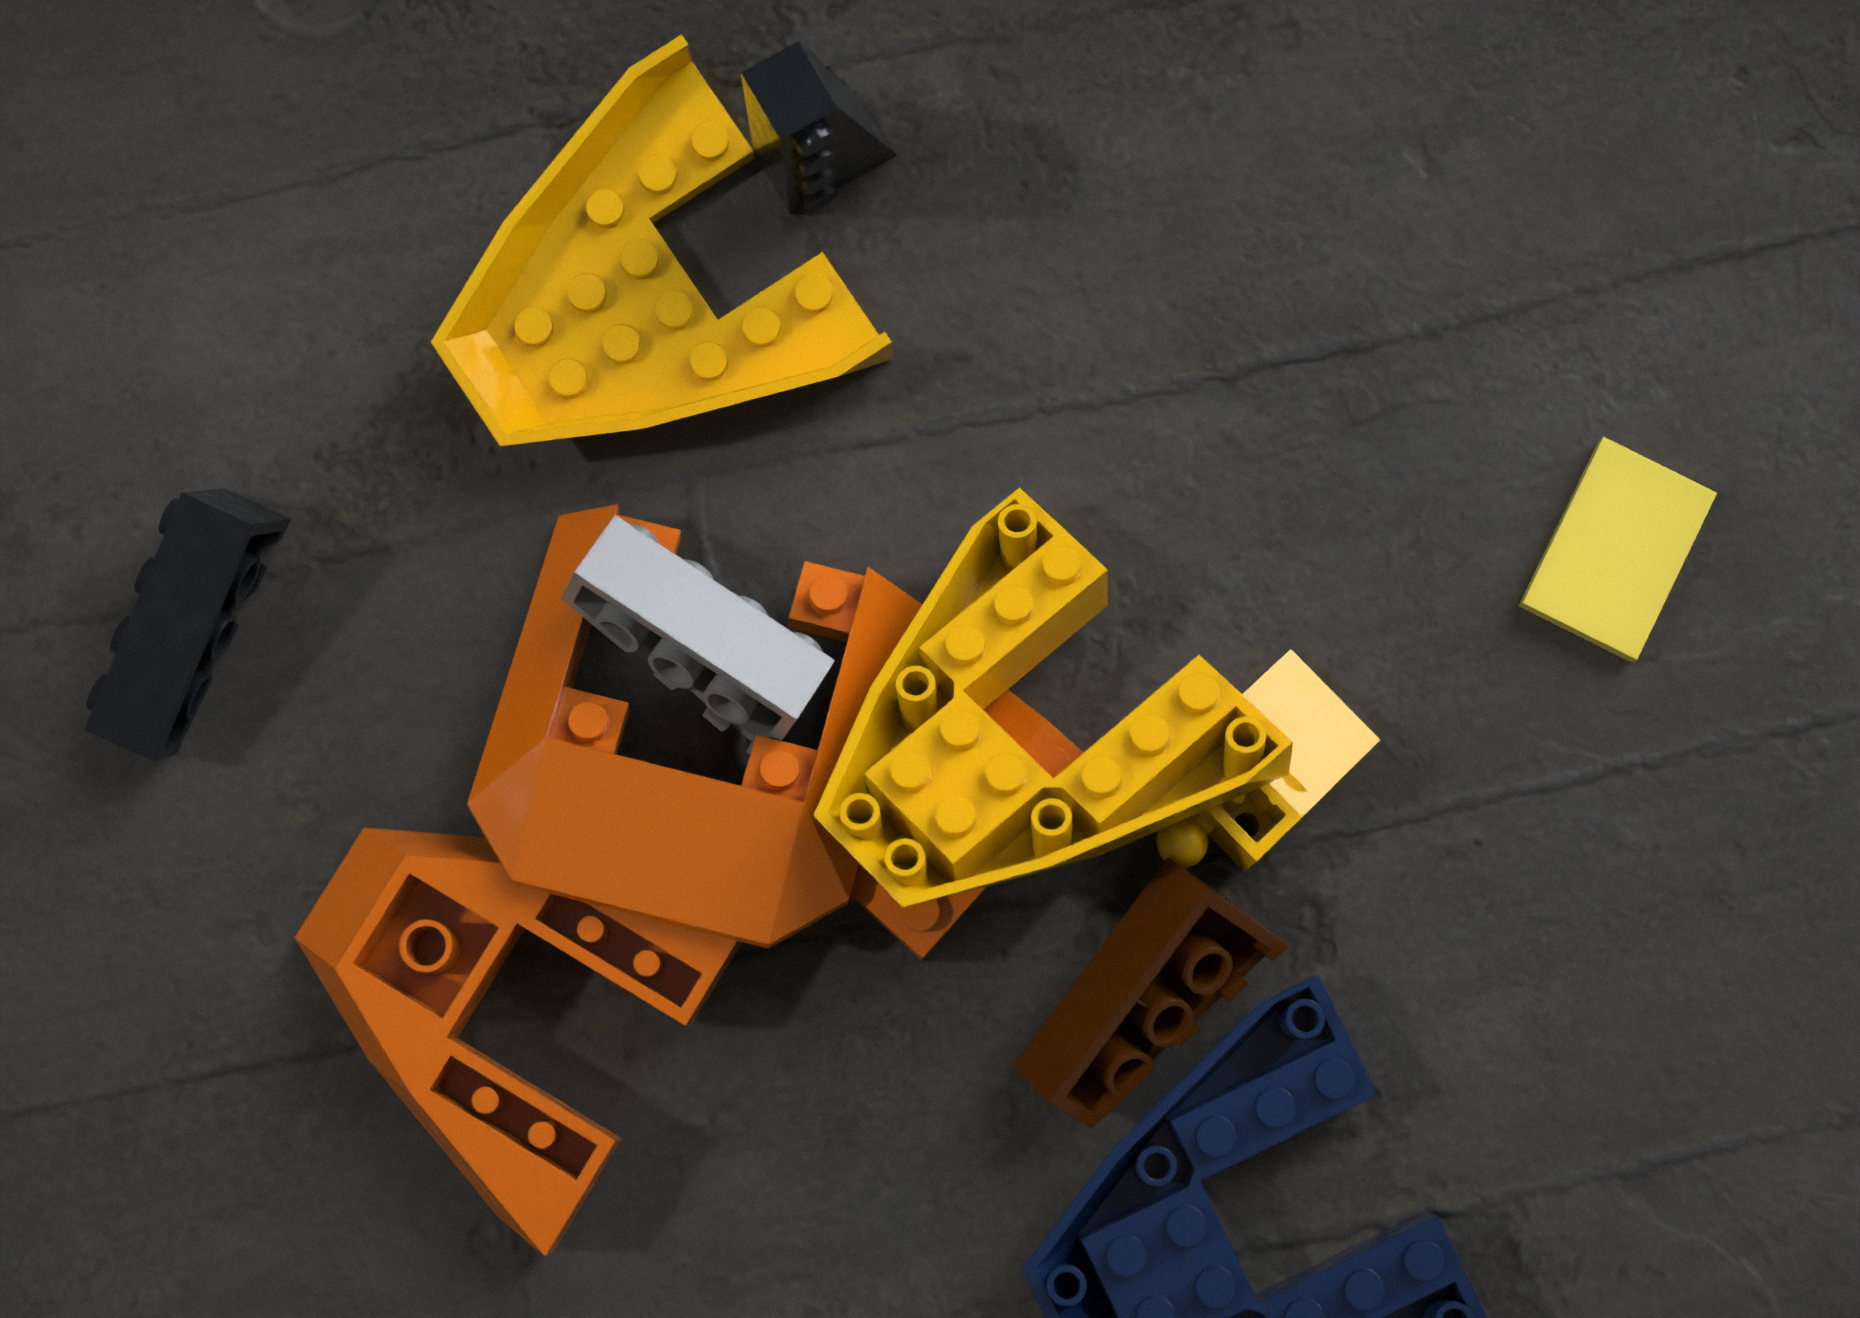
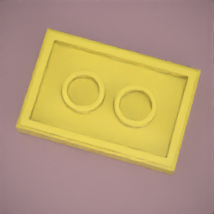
(1617, 549)

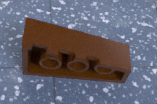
(1144, 992)

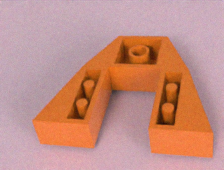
(407, 955)

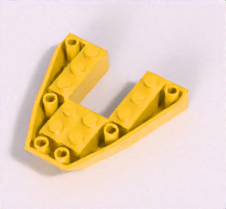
(951, 803)

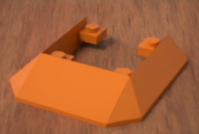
(655, 837)

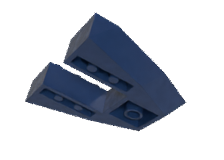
(1147, 1234)

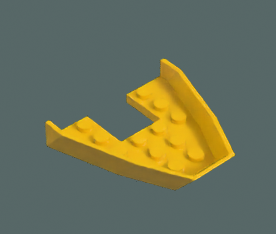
(588, 314)

